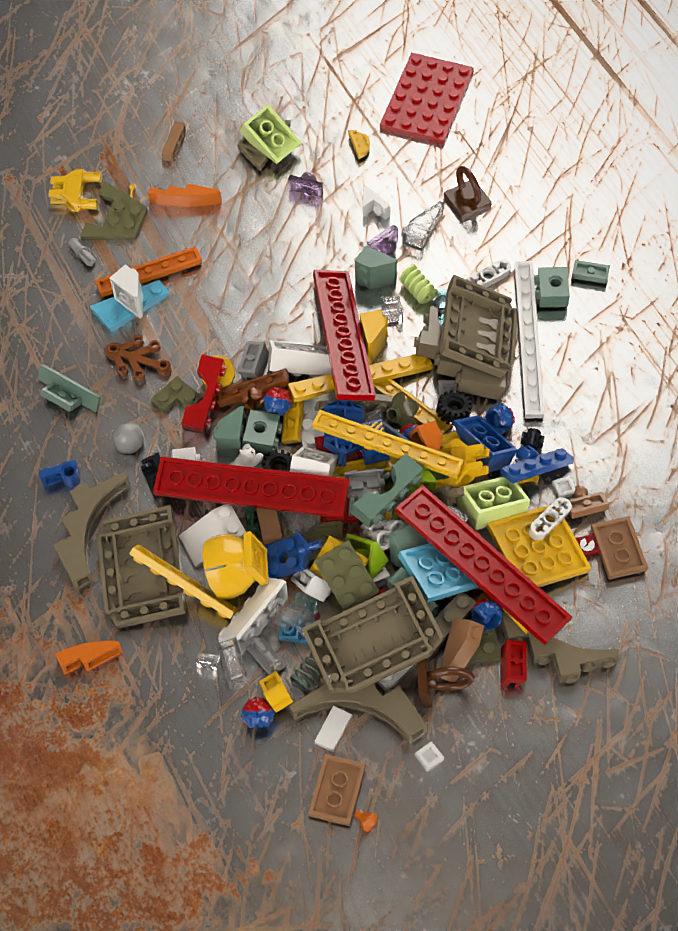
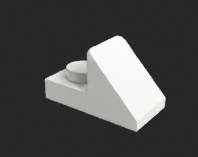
(374, 202)

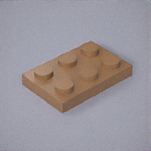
(619, 547)
(337, 790)

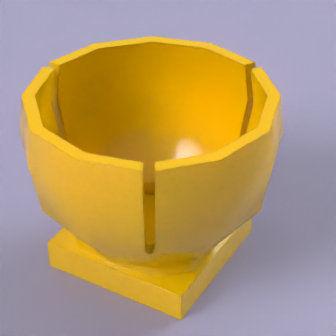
(243, 561)

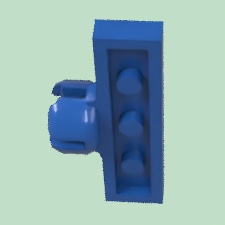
(532, 463)

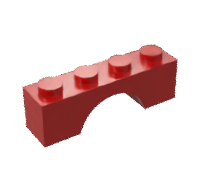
(197, 416)

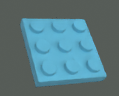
(434, 573)

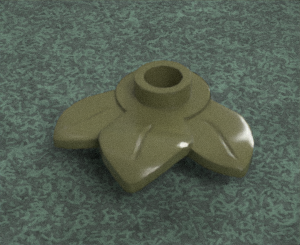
(404, 408)

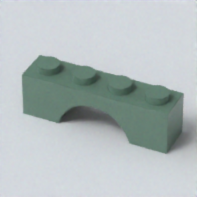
(371, 507)

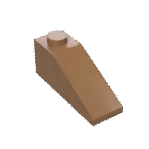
(461, 645)

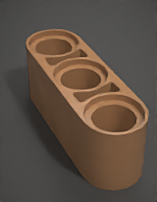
(269, 525)

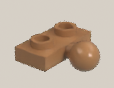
(587, 504)

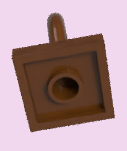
(468, 196)
(428, 680)

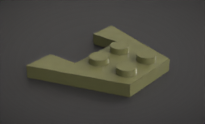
(122, 220)

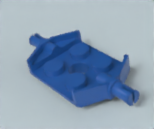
(341, 447)
(298, 551)

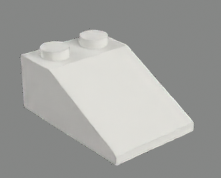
(217, 522)

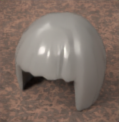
(128, 438)

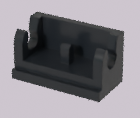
(150, 470)

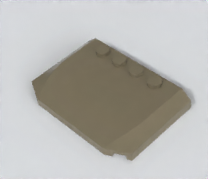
(479, 327)
(129, 588)
(374, 638)

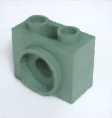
(552, 286)
(270, 427)

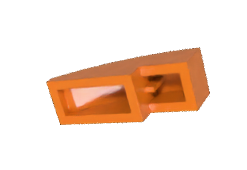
(87, 655)

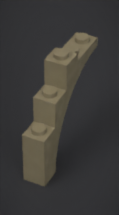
(467, 378)
(78, 523)
(567, 659)
(391, 707)

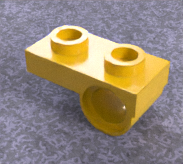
(275, 691)

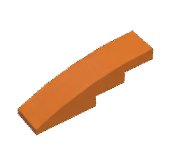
(190, 196)

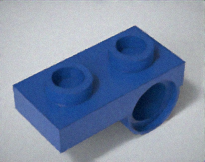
(59, 473)

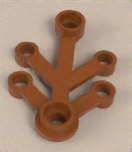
(137, 357)

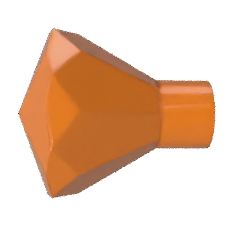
(367, 820)

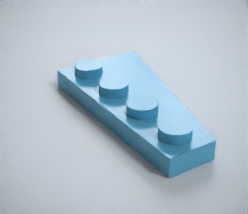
(115, 315)

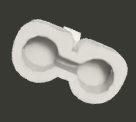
(379, 535)

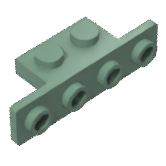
(65, 391)

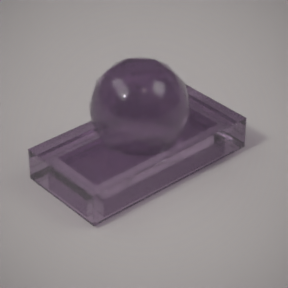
(306, 184)
(385, 240)

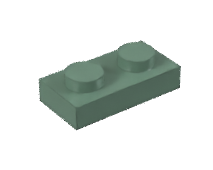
(590, 271)

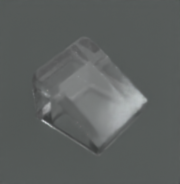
(207, 661)

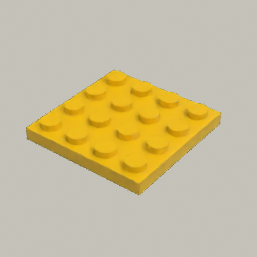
(542, 561)

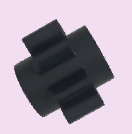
(532, 438)

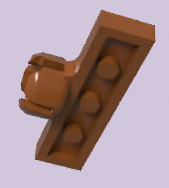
(253, 390)

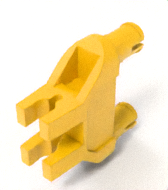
(69, 190)
(470, 468)

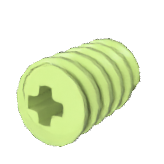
(418, 285)

